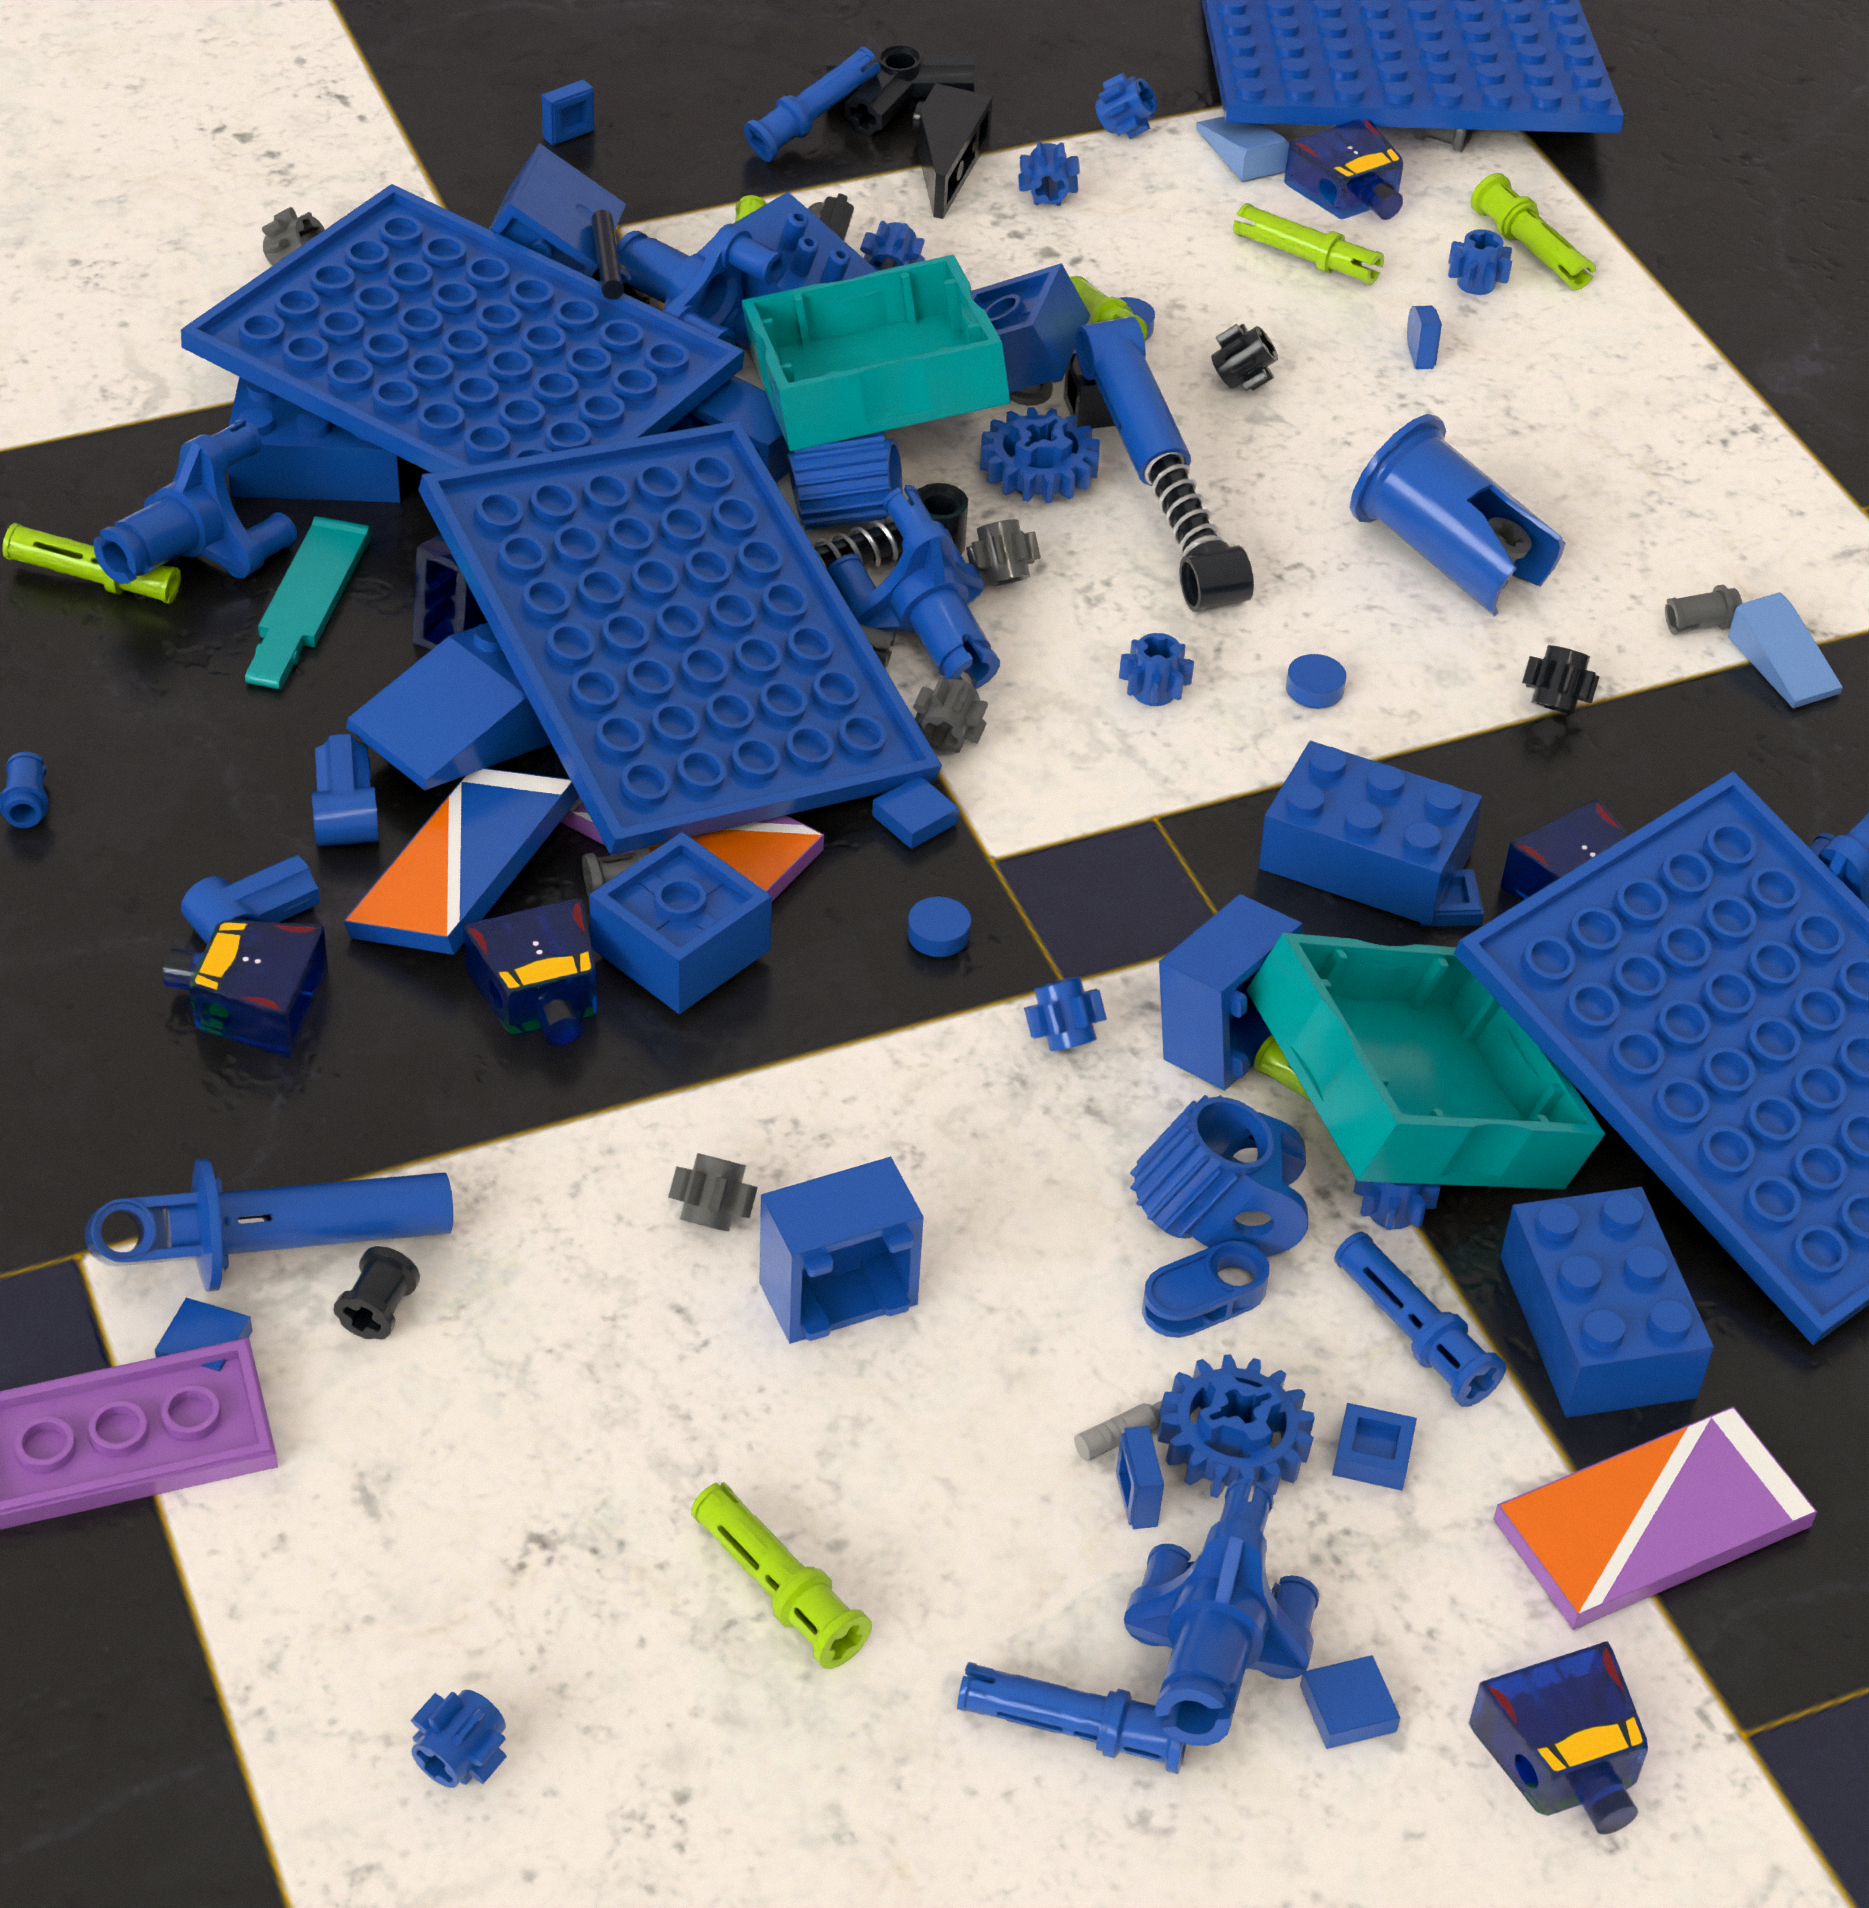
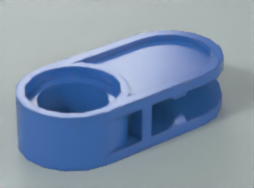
(1192, 1296)

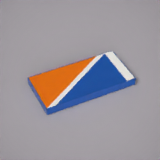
(461, 860)

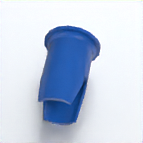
(1443, 512)

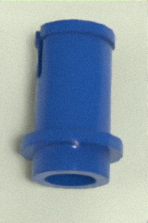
(24, 799)

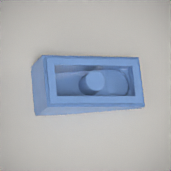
(1246, 148)
(1783, 650)

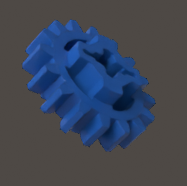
(1039, 455)
(1235, 1426)

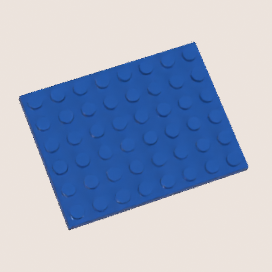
(1411, 64)
(456, 341)
(676, 634)
(1721, 1025)

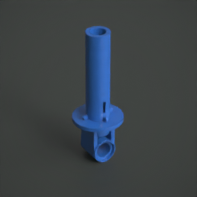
(207, 1227)

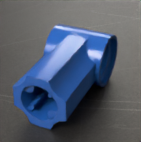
(344, 798)
(260, 897)

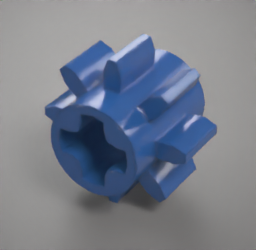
(1126, 105)
(1049, 173)
(892, 246)
(1480, 262)
(1156, 669)
(1065, 1013)
(1396, 1203)
(458, 1738)

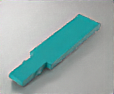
(306, 597)

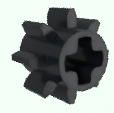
(1244, 357)
(1560, 679)

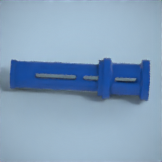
(795, 114)
(1436, 1336)
(1110, 1721)

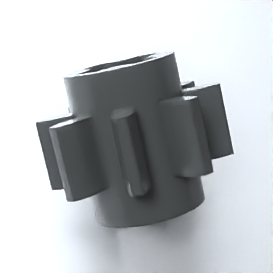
(288, 234)
(1003, 552)
(950, 714)
(712, 1192)

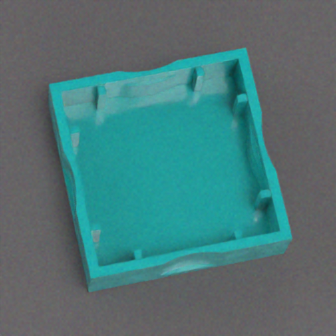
(875, 352)
(1420, 1067)

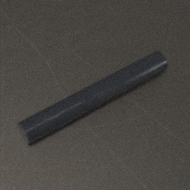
(607, 255)

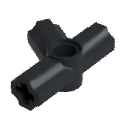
(903, 82)

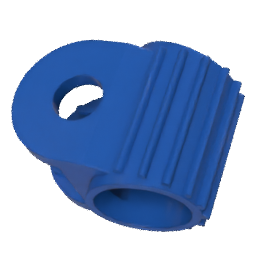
(844, 480)
(1198, 1187)

